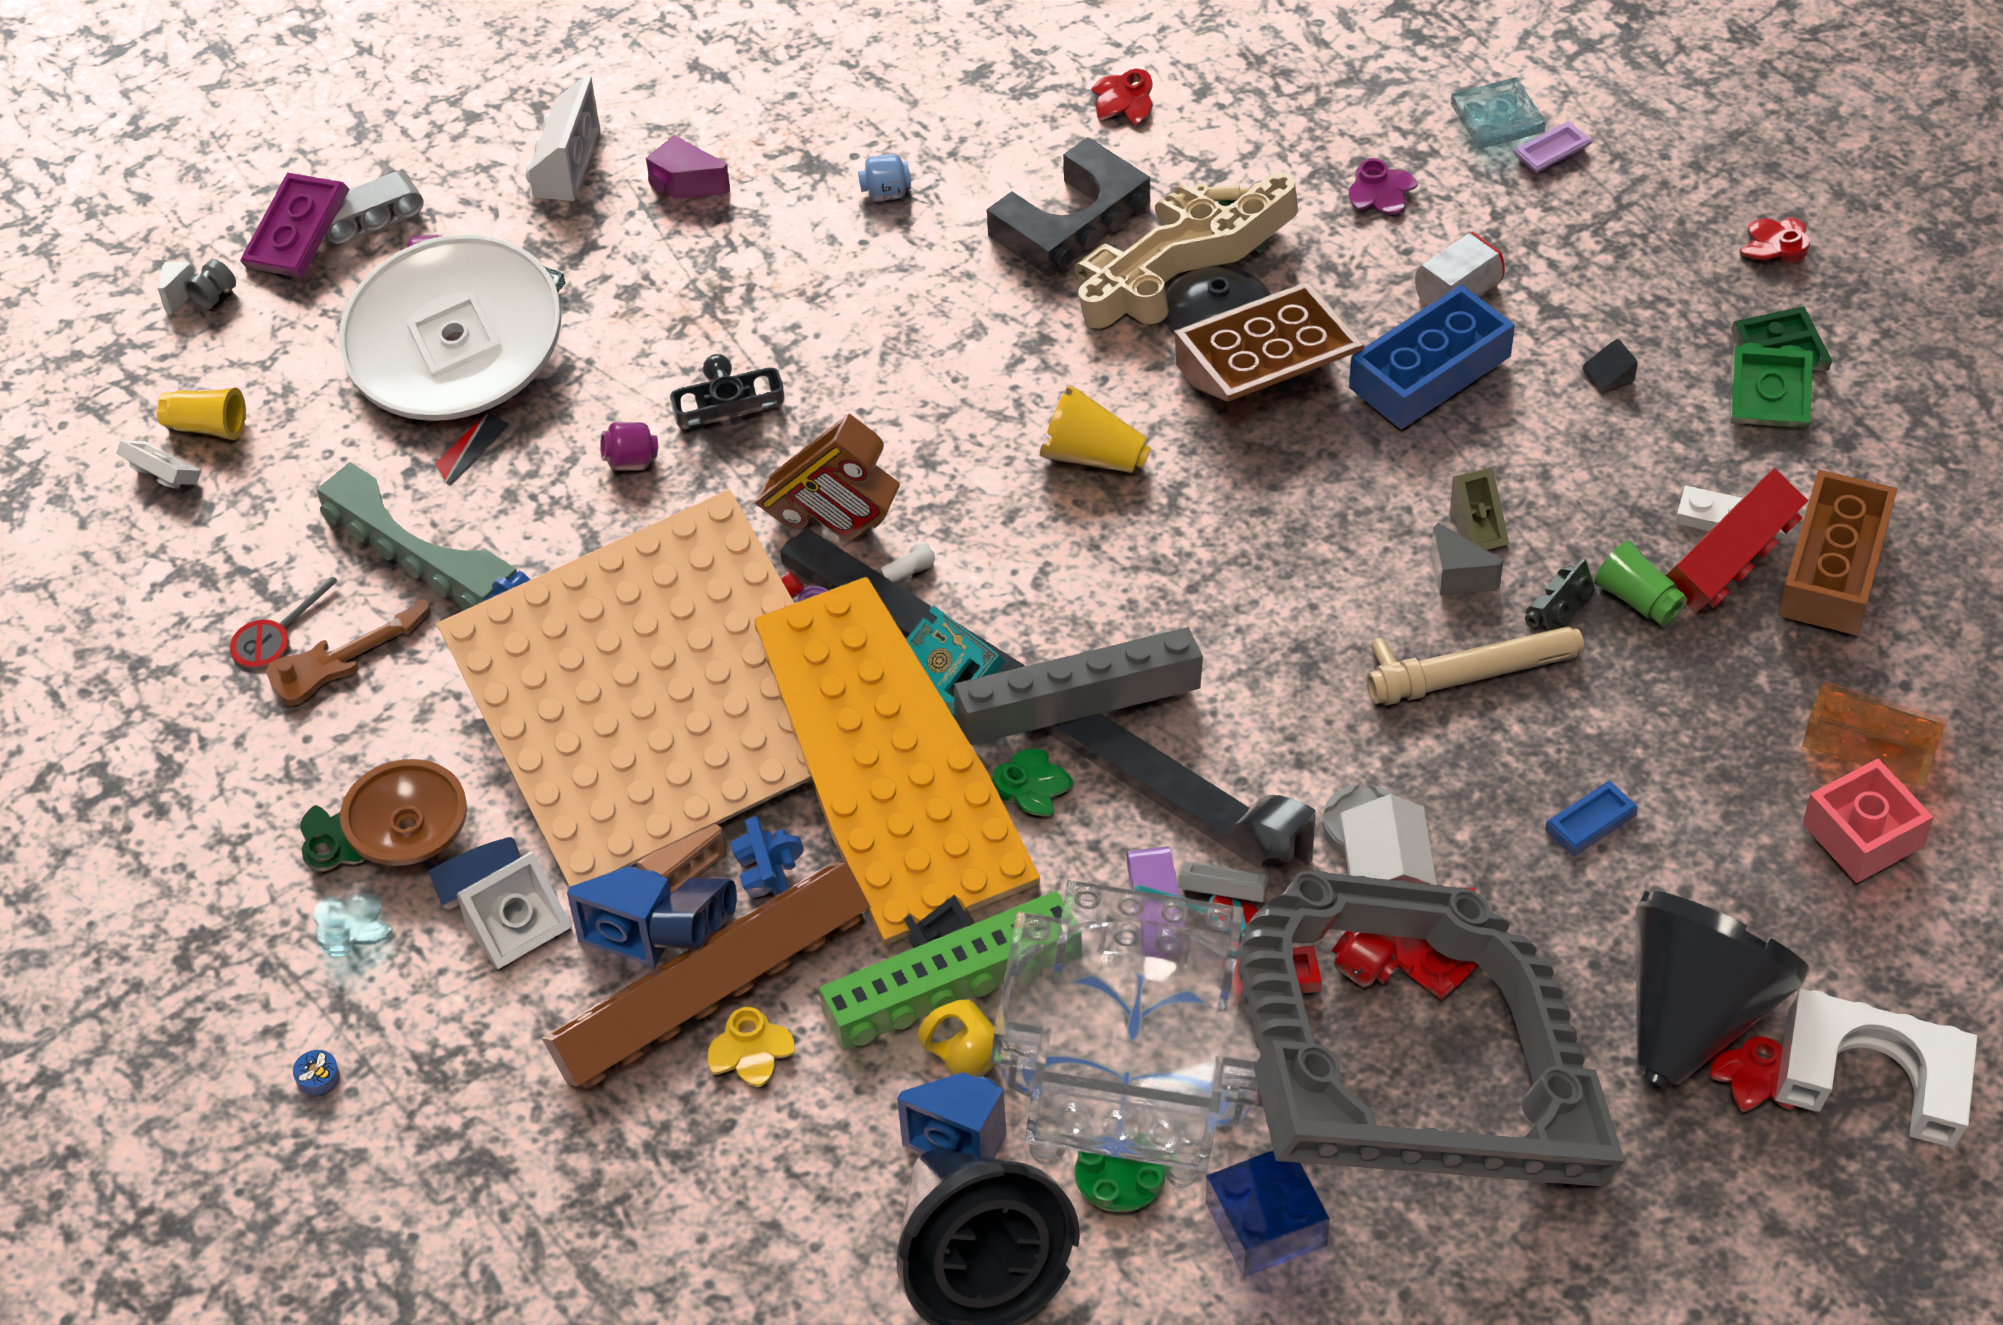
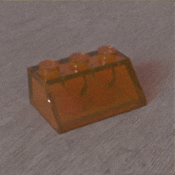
(1869, 728)

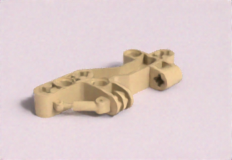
(1193, 237)

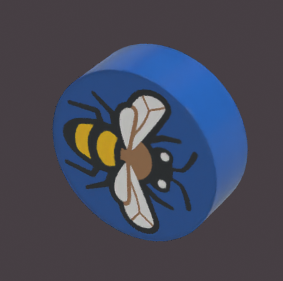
(316, 1072)

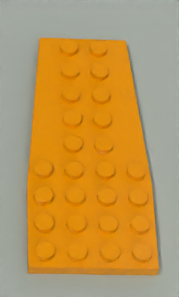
(890, 762)

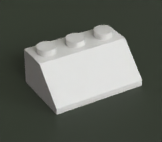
(565, 144)

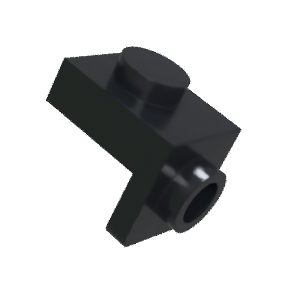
(942, 921)

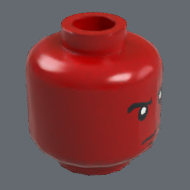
(1365, 957)

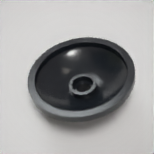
(1210, 293)

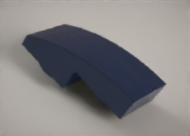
(470, 868)

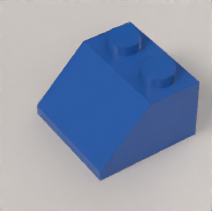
(617, 912)
(954, 1116)

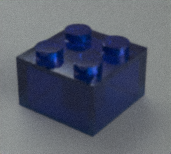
(1266, 1212)

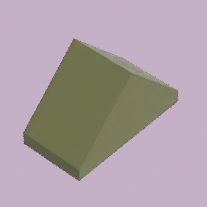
(1478, 509)

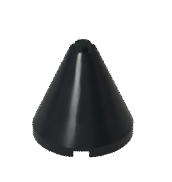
(1700, 984)
(983, 1239)

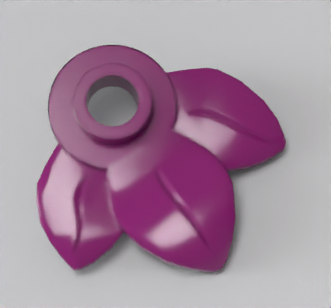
(1380, 187)

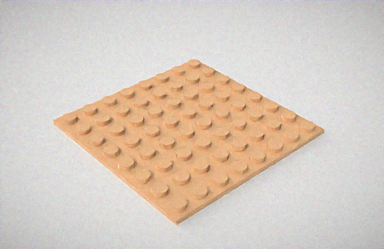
(636, 688)

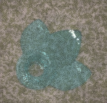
(349, 923)

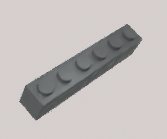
(1078, 686)

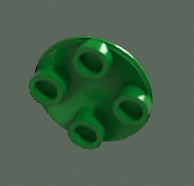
(1117, 1182)

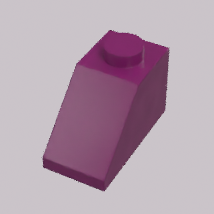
(686, 170)

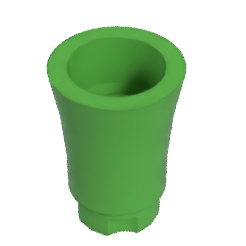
(1640, 584)

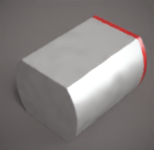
(1465, 262)

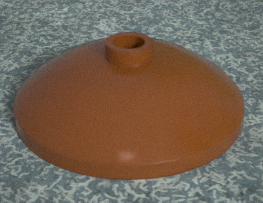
(400, 797)

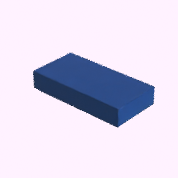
(1591, 818)

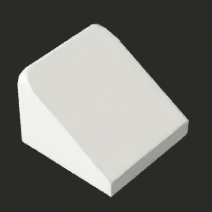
(171, 284)

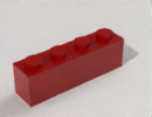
(1736, 539)

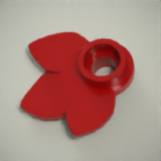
(1119, 95)
(1777, 239)
(1751, 1076)

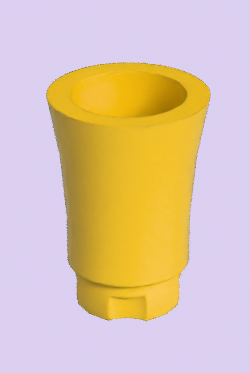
(203, 411)

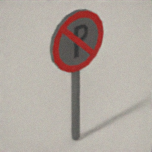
(267, 640)

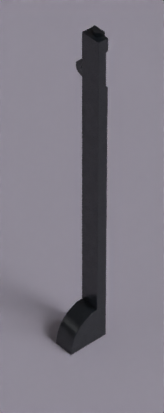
(1269, 829)

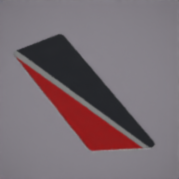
(470, 446)

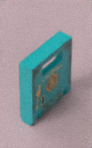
(947, 650)

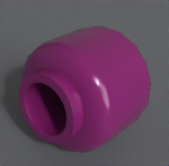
(628, 446)

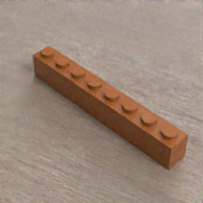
(702, 976)

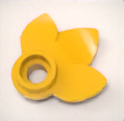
(750, 1052)

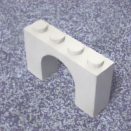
(1933, 1056)

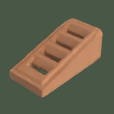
(686, 857)

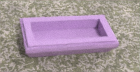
(1552, 147)

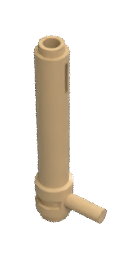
(1415, 678)

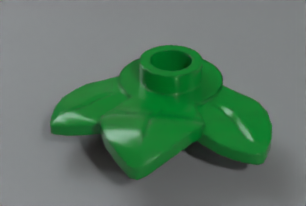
(1031, 781)

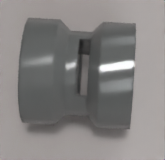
(210, 284)

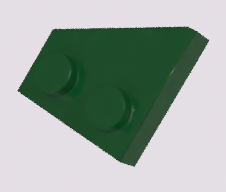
(1784, 329)

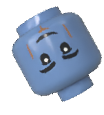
(885, 178)

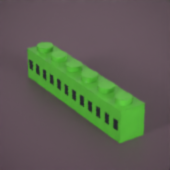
(925, 977)

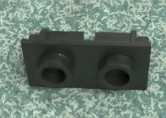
(1563, 599)

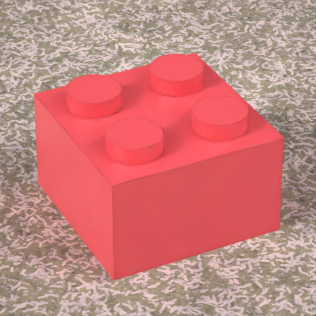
(1867, 820)

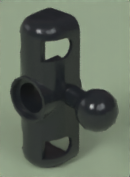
(726, 397)

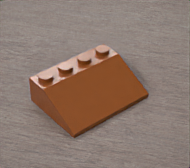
(1263, 343)

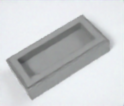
(1223, 881)

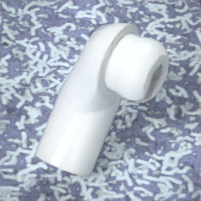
(918, 559)

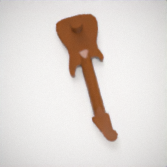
(301, 675)

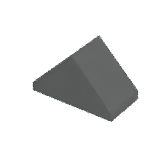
(1463, 565)

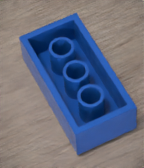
(1431, 356)

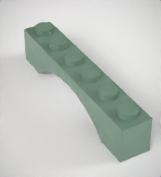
(356, 504)

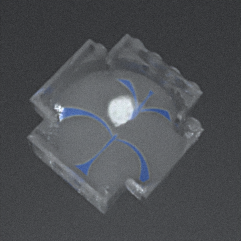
(1128, 1028)

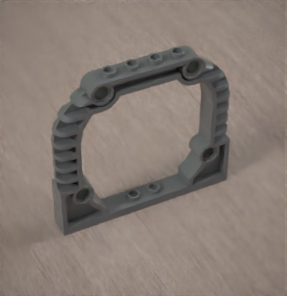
(1323, 1123)

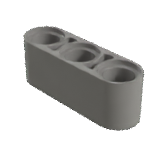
(375, 207)

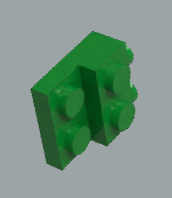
(1771, 385)

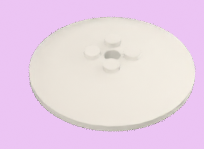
(445, 285)

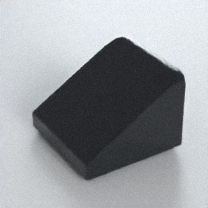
(1612, 367)

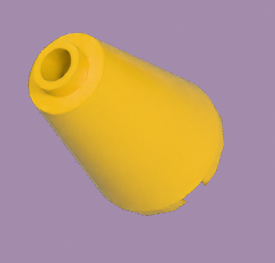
(1092, 436)

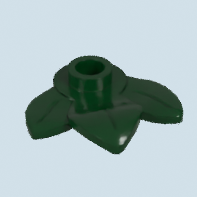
(325, 833)

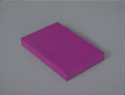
(294, 224)

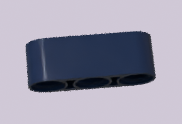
(693, 913)

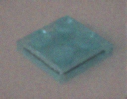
(1498, 113)

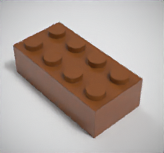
(1837, 552)

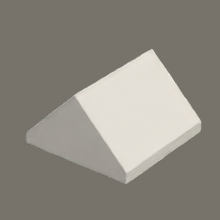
(1388, 841)
(512, 911)

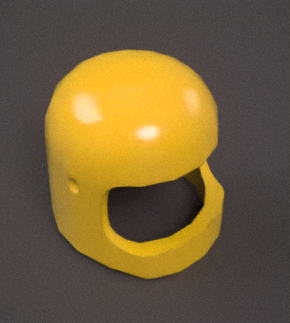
(968, 1049)

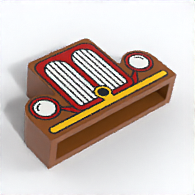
(833, 482)

